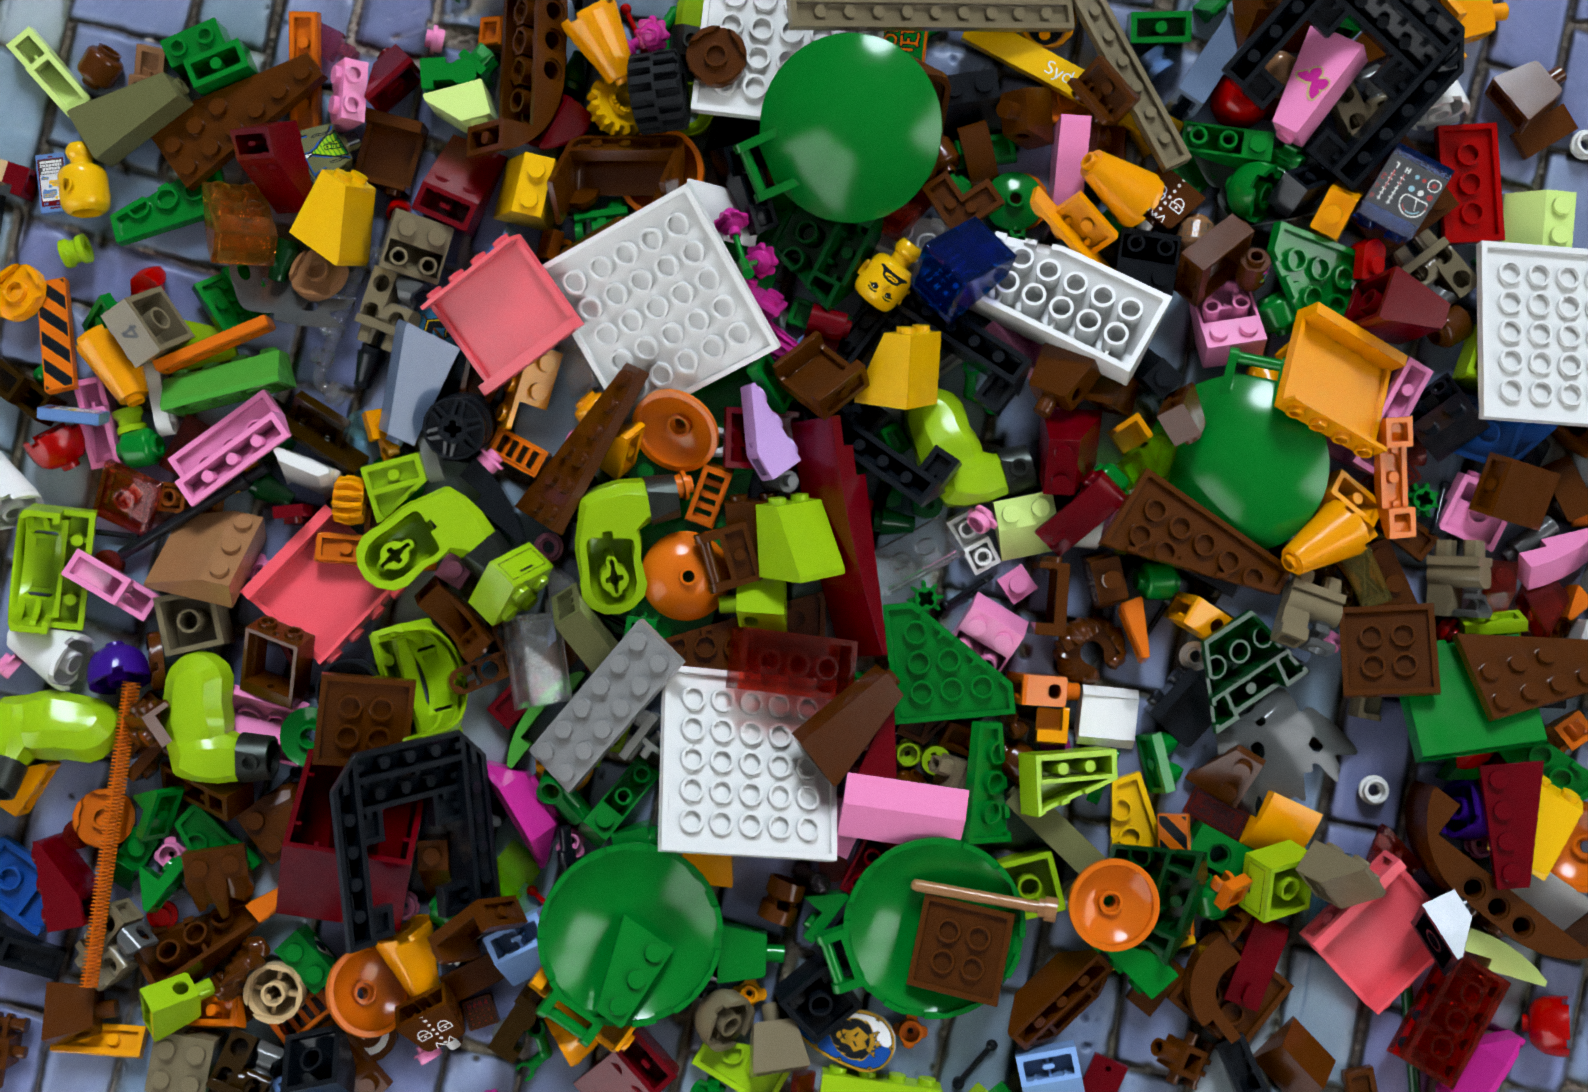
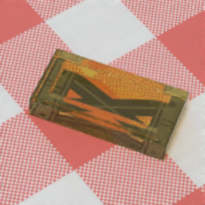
(1366, 579)

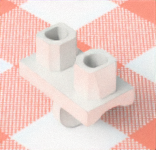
(647, 724)

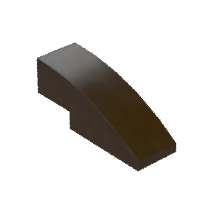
(24, 391)

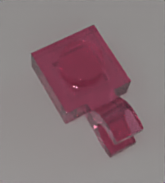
(333, 44)

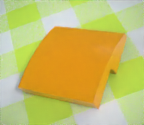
(1280, 821)

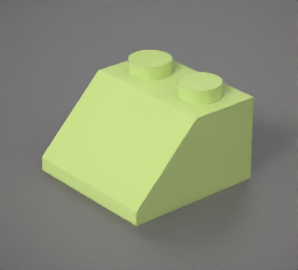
(463, 104)
(1539, 217)
(1017, 524)

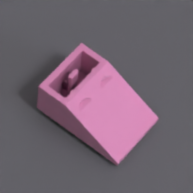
(1227, 321)
(991, 630)

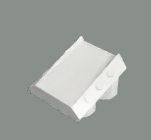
(307, 472)
(1106, 716)

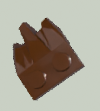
(268, 820)
(218, 876)

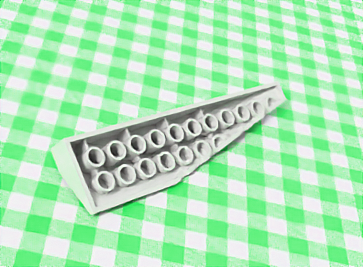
(1065, 301)

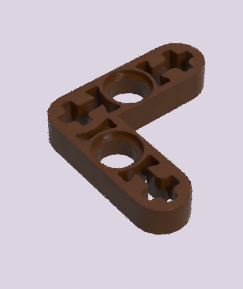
(499, 659)

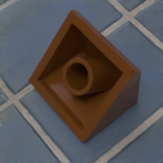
(1295, 1059)

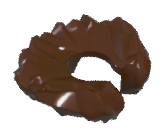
(1077, 634)
(247, 958)

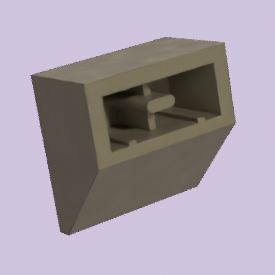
(415, 246)
(1338, 877)

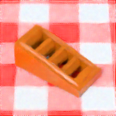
(538, 465)
(697, 517)
(1134, 623)
(263, 906)
(280, 1029)

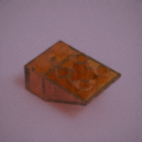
(238, 224)

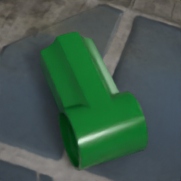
(569, 805)

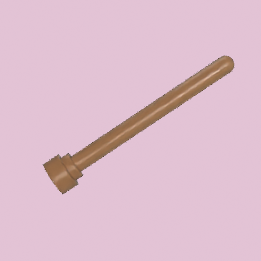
(1044, 907)

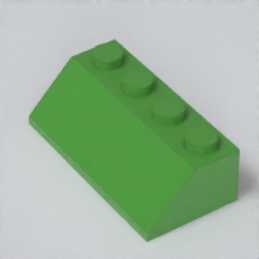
(227, 383)

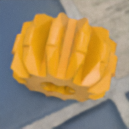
(349, 500)

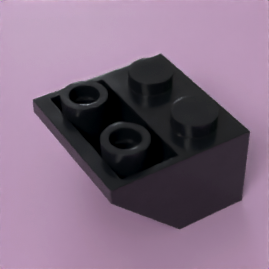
(1148, 257)
(1445, 418)

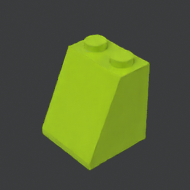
(796, 540)

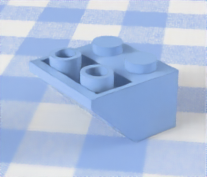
(516, 950)
(1050, 1068)

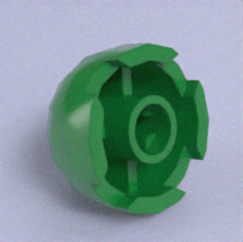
(1249, 189)

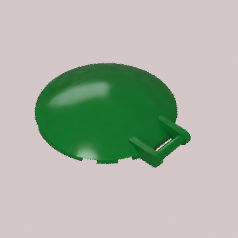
(847, 129)
(1252, 459)
(885, 918)
(584, 919)

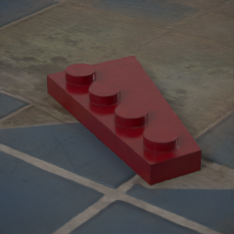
(1511, 817)

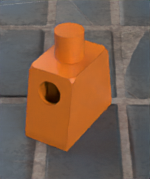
(1042, 689)

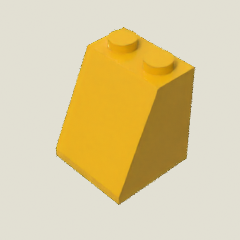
(525, 193)
(338, 217)
(904, 369)
(1556, 821)

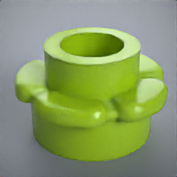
(914, 756)

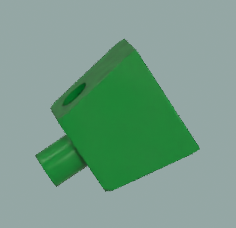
(746, 952)

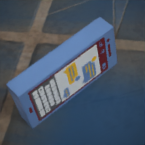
(47, 170)
(73, 415)

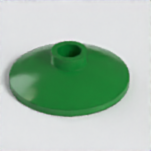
(1014, 216)
(296, 734)

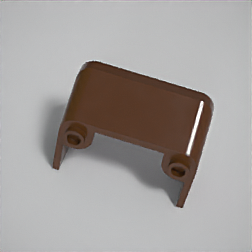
(615, 167)

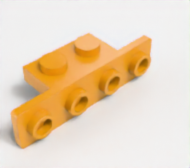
(1076, 223)
(530, 387)

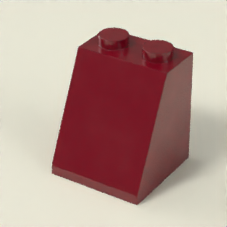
(1396, 307)
(1067, 449)

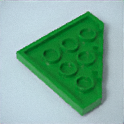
(1311, 268)
(939, 671)

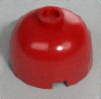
(1233, 107)
(57, 447)
(1548, 1025)

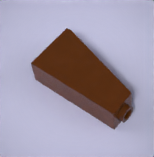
(849, 722)

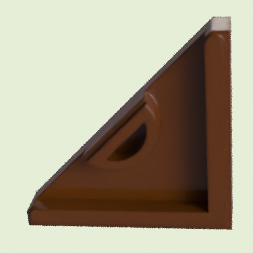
(1233, 922)

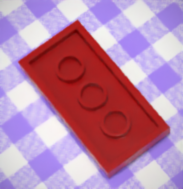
(1475, 184)

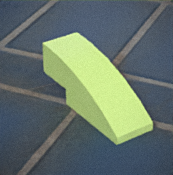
(48, 70)
(1501, 957)

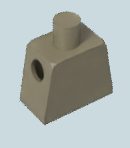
(776, 1044)

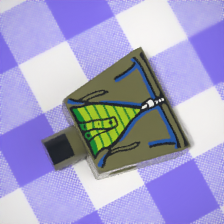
(327, 149)

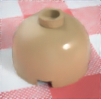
(274, 992)

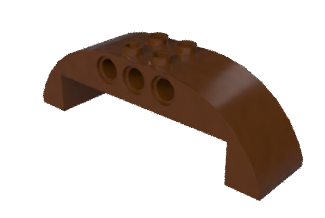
(529, 76)
(1492, 909)

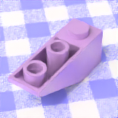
(765, 439)

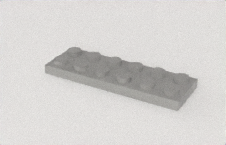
(606, 705)

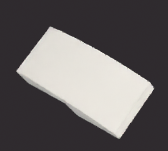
(978, 547)

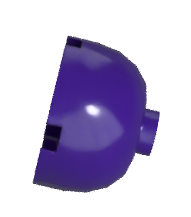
(116, 664)
(1469, 819)

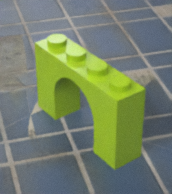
(840, 1079)

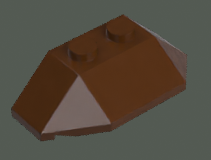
(1057, 996)

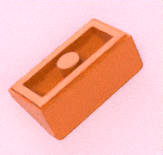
(221, 1014)

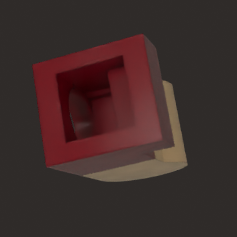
(20, 179)

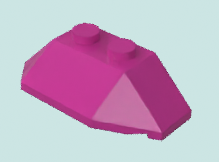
(531, 817)
(1489, 1063)

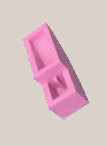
(101, 439)
(1554, 559)
(111, 585)

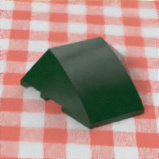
(824, 251)
(1244, 667)
(1180, 884)

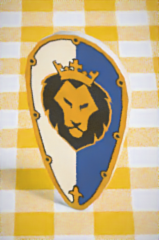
(860, 1042)

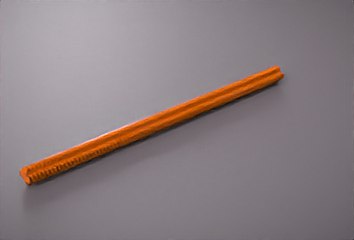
(110, 841)

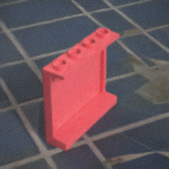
(503, 311)
(318, 597)
(1374, 941)

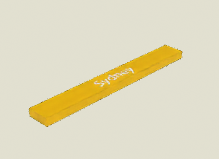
(1037, 64)

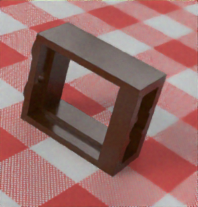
(1212, 259)
(268, 684)

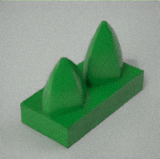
(1154, 753)

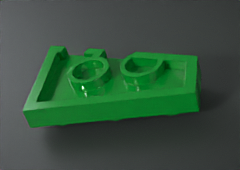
(203, 830)
(631, 970)

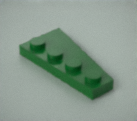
(161, 212)
(1558, 766)
(986, 786)

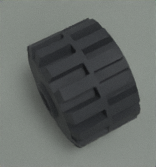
(658, 91)

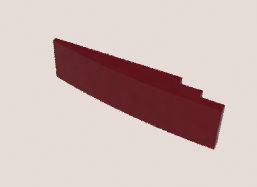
(830, 474)

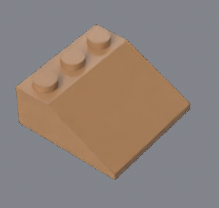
(209, 557)

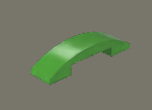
(520, 743)

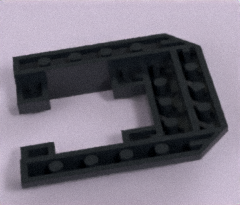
(1422, 63)
(861, 423)
(457, 793)

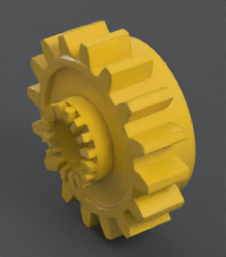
(611, 108)

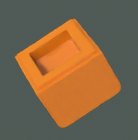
(491, 32)
(1577, 602)

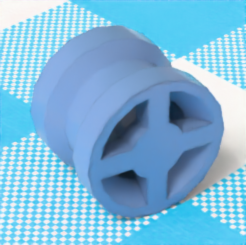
(1156, 62)

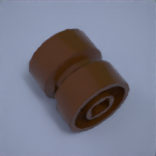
(784, 889)

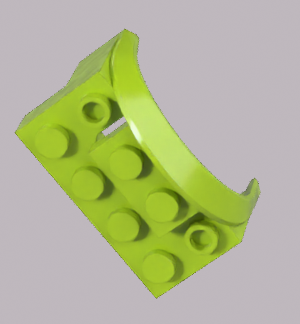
(39, 564)
(396, 657)

